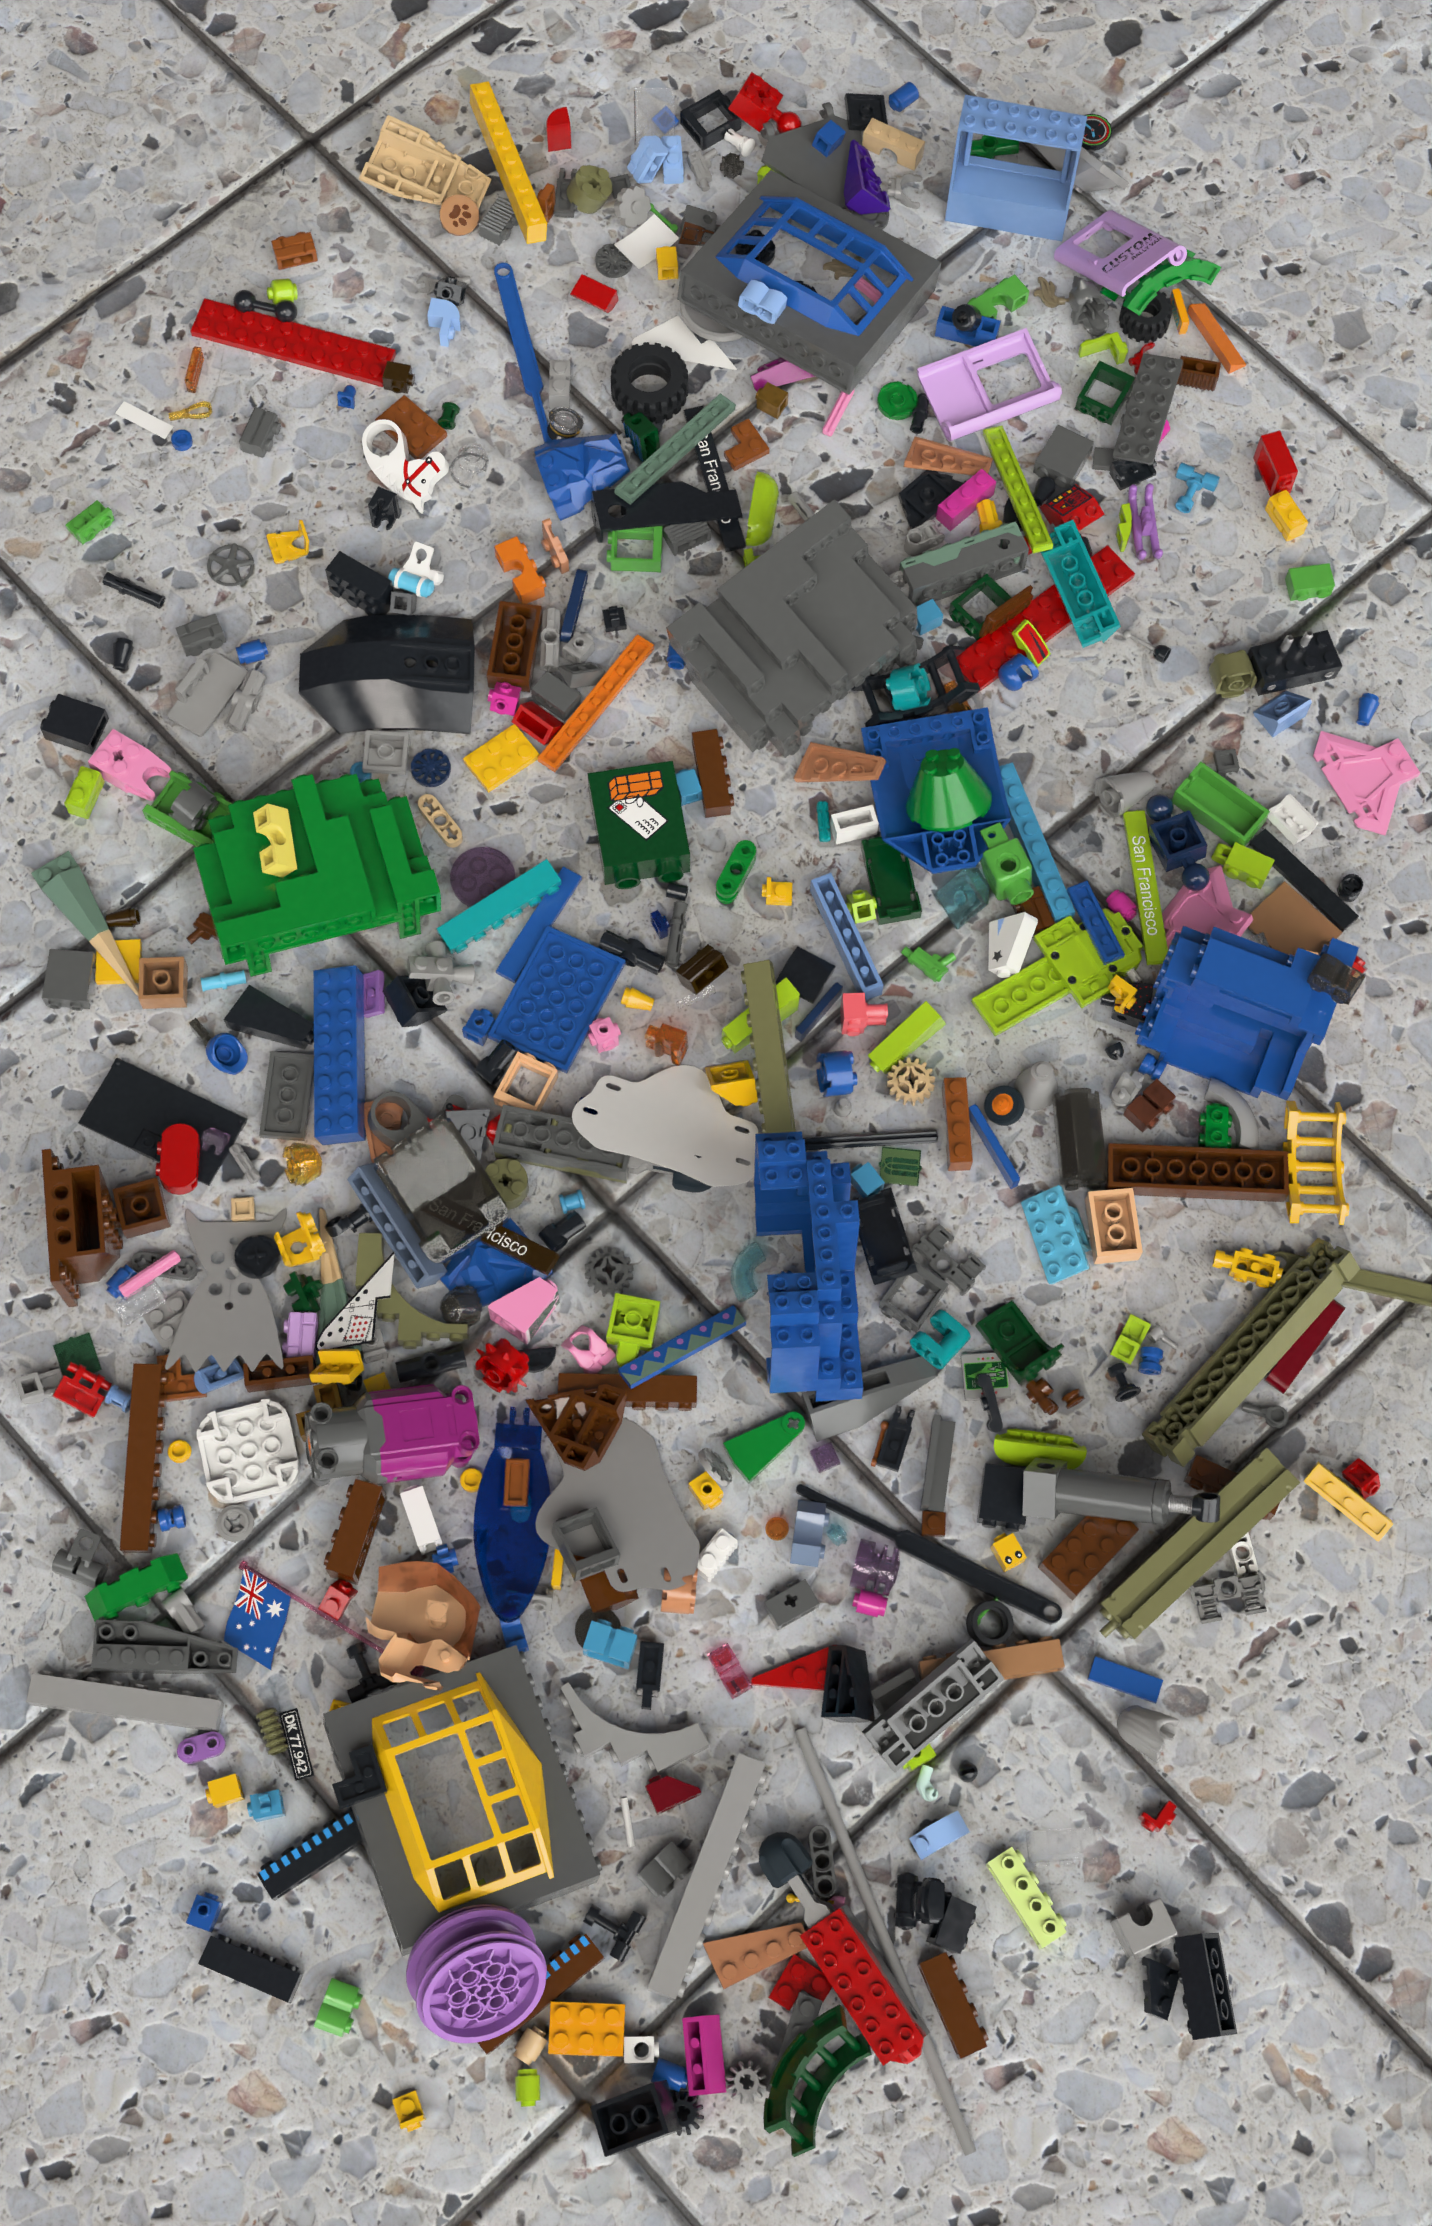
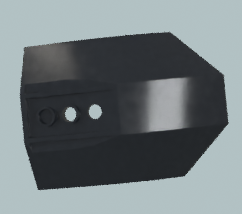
(361, 682)

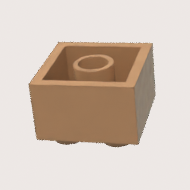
(163, 982)

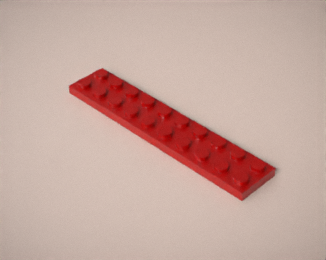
(292, 342)
(1047, 615)

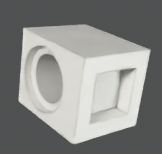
(629, 2046)

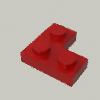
(797, 1977)

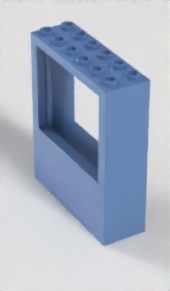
(1007, 193)

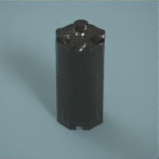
(1079, 1139)

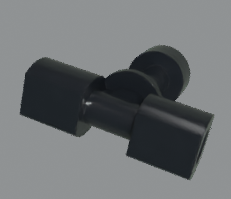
(370, 1681)
(623, 1933)

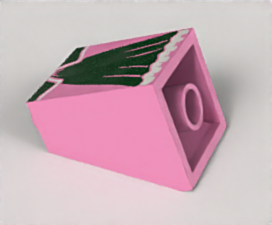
(525, 1308)

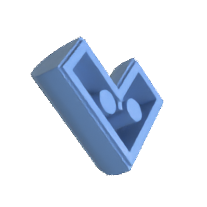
(213, 1377)

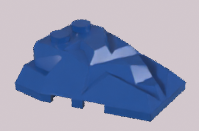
(577, 467)
(489, 1270)

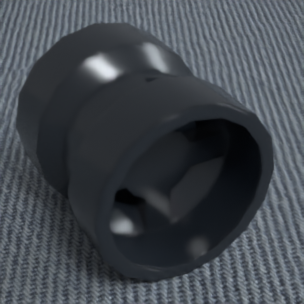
(1353, 884)

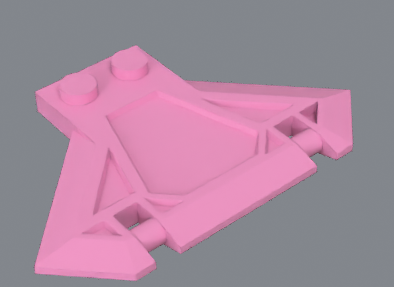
(1365, 777)
(1205, 909)

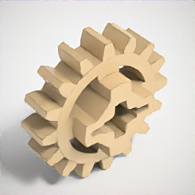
(918, 1079)

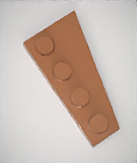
(944, 458)
(831, 764)
(750, 1953)

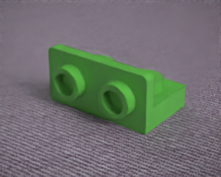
(90, 522)

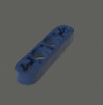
(574, 605)

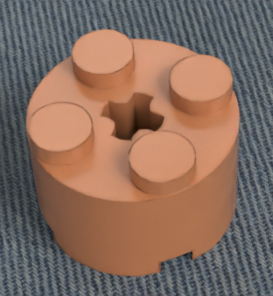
(680, 1599)

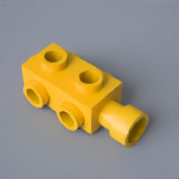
(1253, 1266)

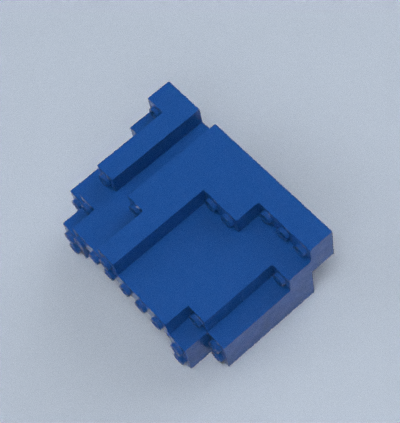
(1238, 1010)
(818, 1309)

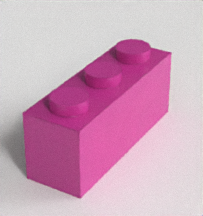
(964, 499)
(704, 2055)

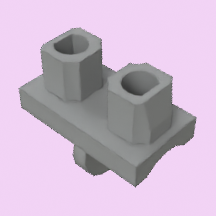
(1126, 1089)

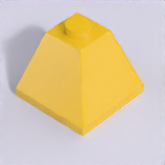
(733, 1082)

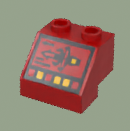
(1072, 505)

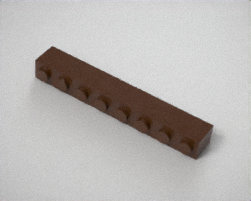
(143, 1458)

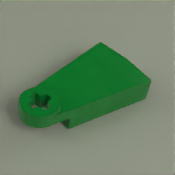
(761, 1446)

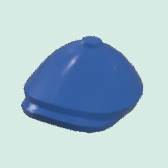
(226, 1053)

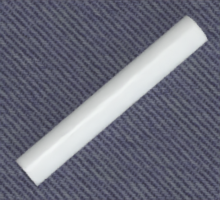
(627, 1822)

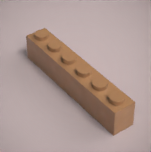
(1014, 1661)

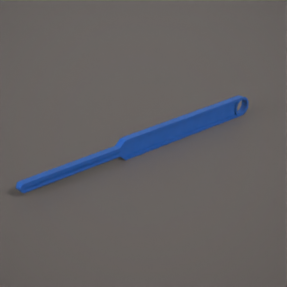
(522, 342)

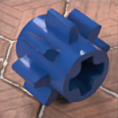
(445, 1557)

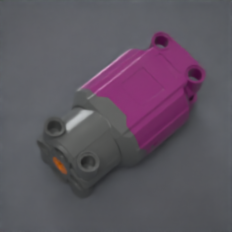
(392, 1435)

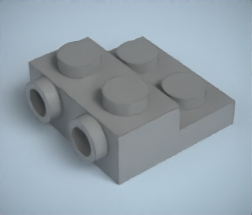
(386, 752)
(166, 1319)

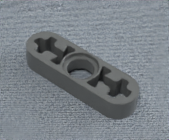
(179, 1275)

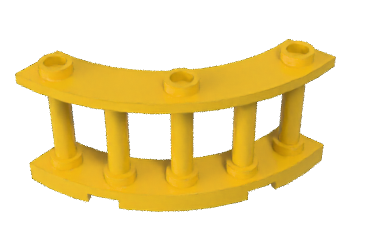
(1295, 1206)

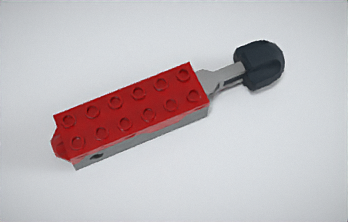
(847, 1958)

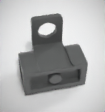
(78, 1563)

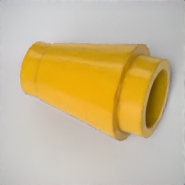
(636, 999)

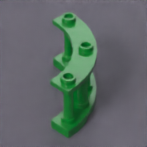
(1165, 276)

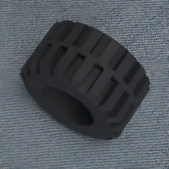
(1146, 328)

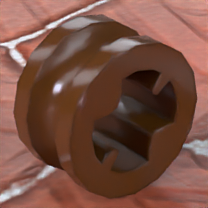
(1072, 1398)

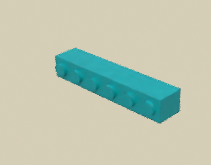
(499, 906)

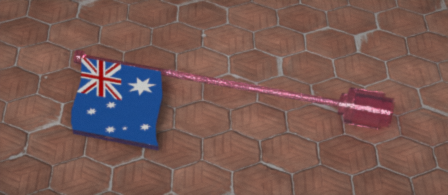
(262, 1615)

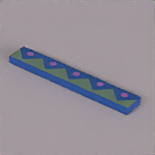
(682, 1347)

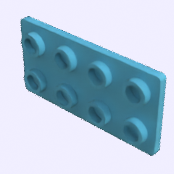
(1057, 1234)

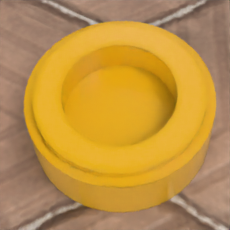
(470, 1480)

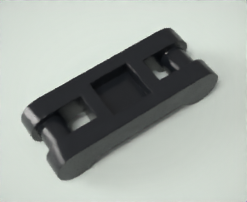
(989, 1402)

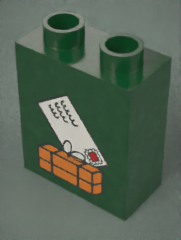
(639, 824)

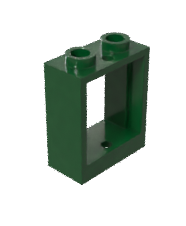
(1113, 378)
(990, 589)

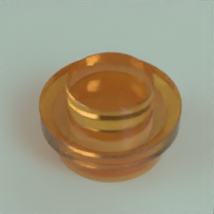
(777, 1528)

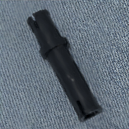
(124, 587)

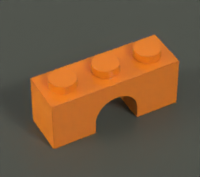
(513, 556)

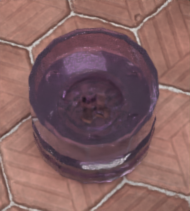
(875, 1567)

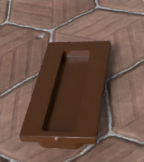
(1007, 611)

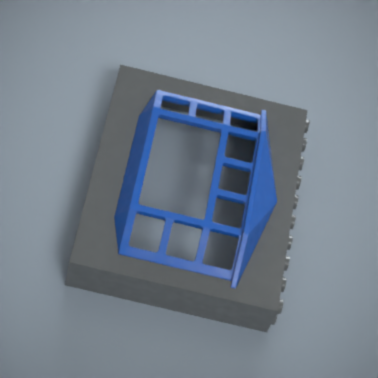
(811, 328)

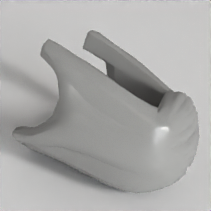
(1142, 1730)

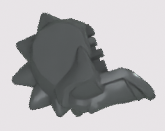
(1088, 307)

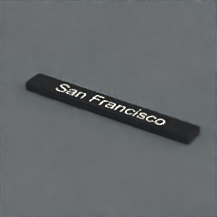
(715, 481)

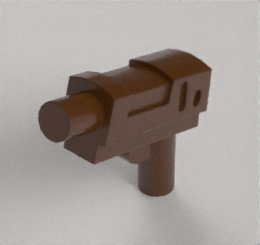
(204, 929)

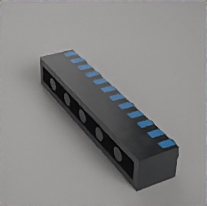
(311, 1856)

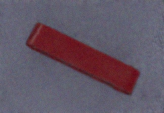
(1300, 1352)

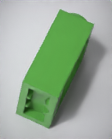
(636, 564)

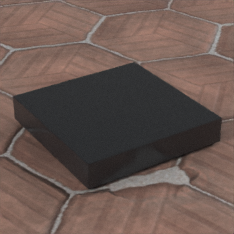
(862, 108)

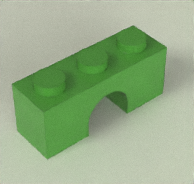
(1008, 292)

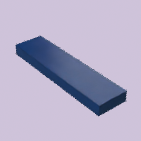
(1095, 923)
(993, 1146)

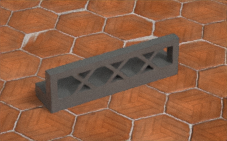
(937, 1465)

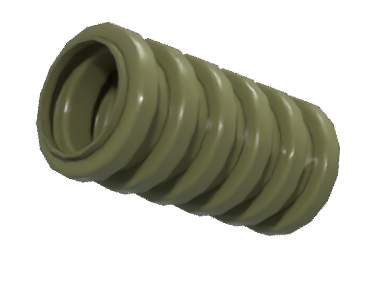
(272, 1731)

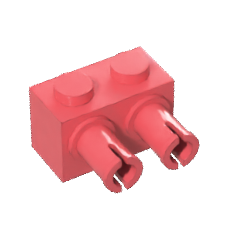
(858, 1014)

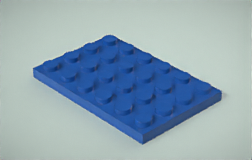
(557, 998)

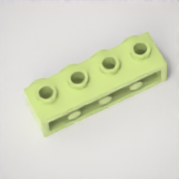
(1026, 1898)

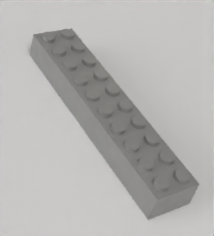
(706, 1877)

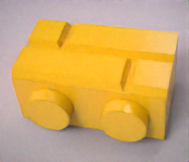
(1286, 515)

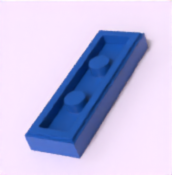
(1125, 1680)

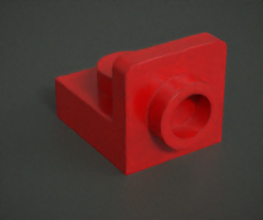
(1362, 1478)

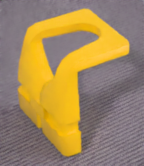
(282, 546)

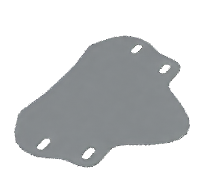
(636, 1509)

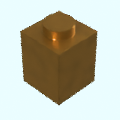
(771, 400)

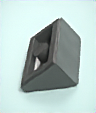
(581, 674)

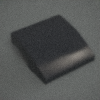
(806, 973)

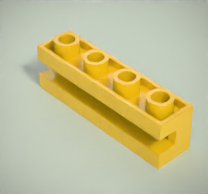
(1348, 1501)

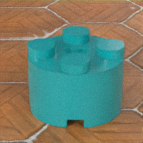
(909, 687)

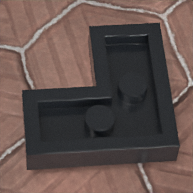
(367, 1781)

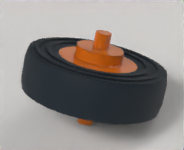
(1004, 1105)

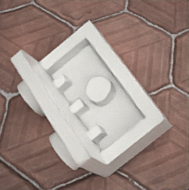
(1292, 819)

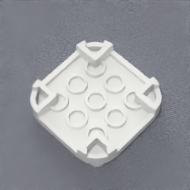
(248, 1452)

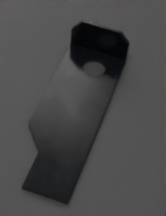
(663, 506)

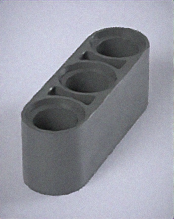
(824, 1849)

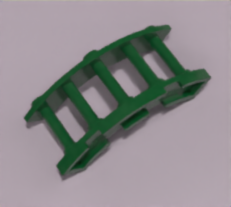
(792, 2067)

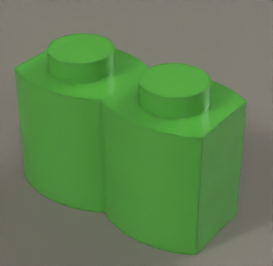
(338, 2007)

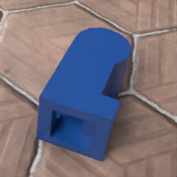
(514, 1635)

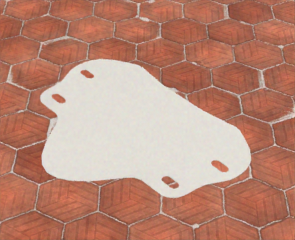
(668, 1124)

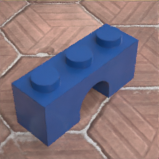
(984, 333)

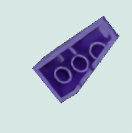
(862, 185)

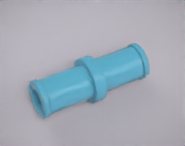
(223, 980)

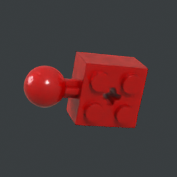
(758, 103)

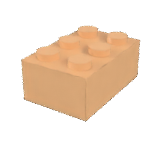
(1113, 1226)

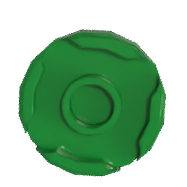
(896, 400)

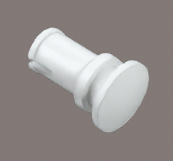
(742, 143)

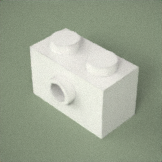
(854, 824)

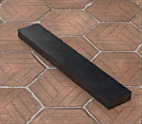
(1304, 880)

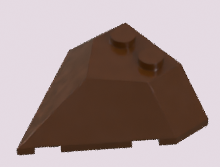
(581, 1422)

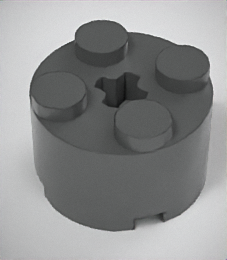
(193, 807)

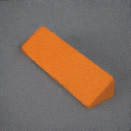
(1216, 337)

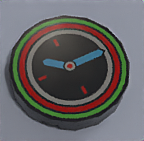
(1096, 133)

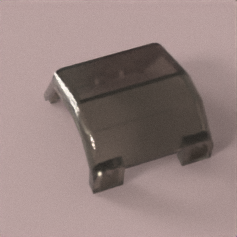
(442, 1190)

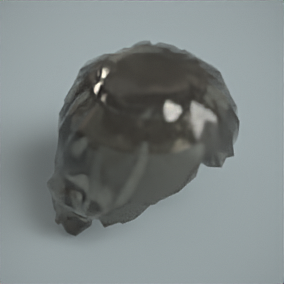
(461, 1306)

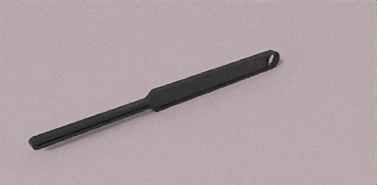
(946, 1561)

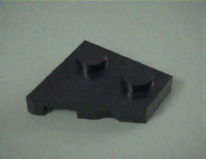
(1159, 1988)

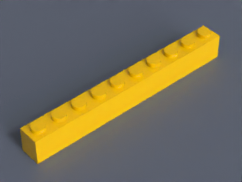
(508, 163)

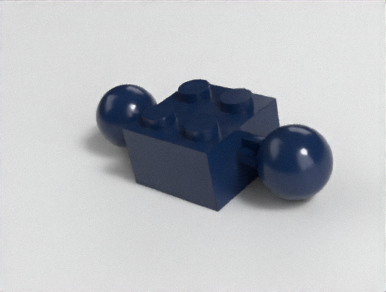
(1178, 841)

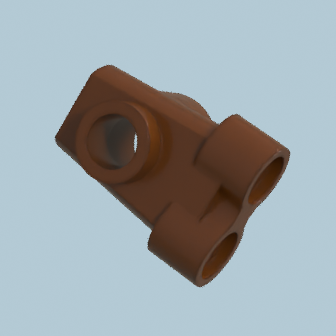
(1039, 1392)

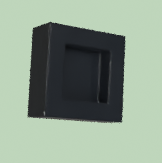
(614, 619)

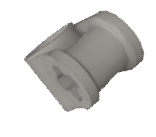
(925, 535)

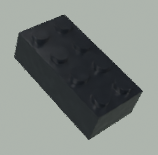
(1205, 1986)

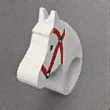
(408, 479)

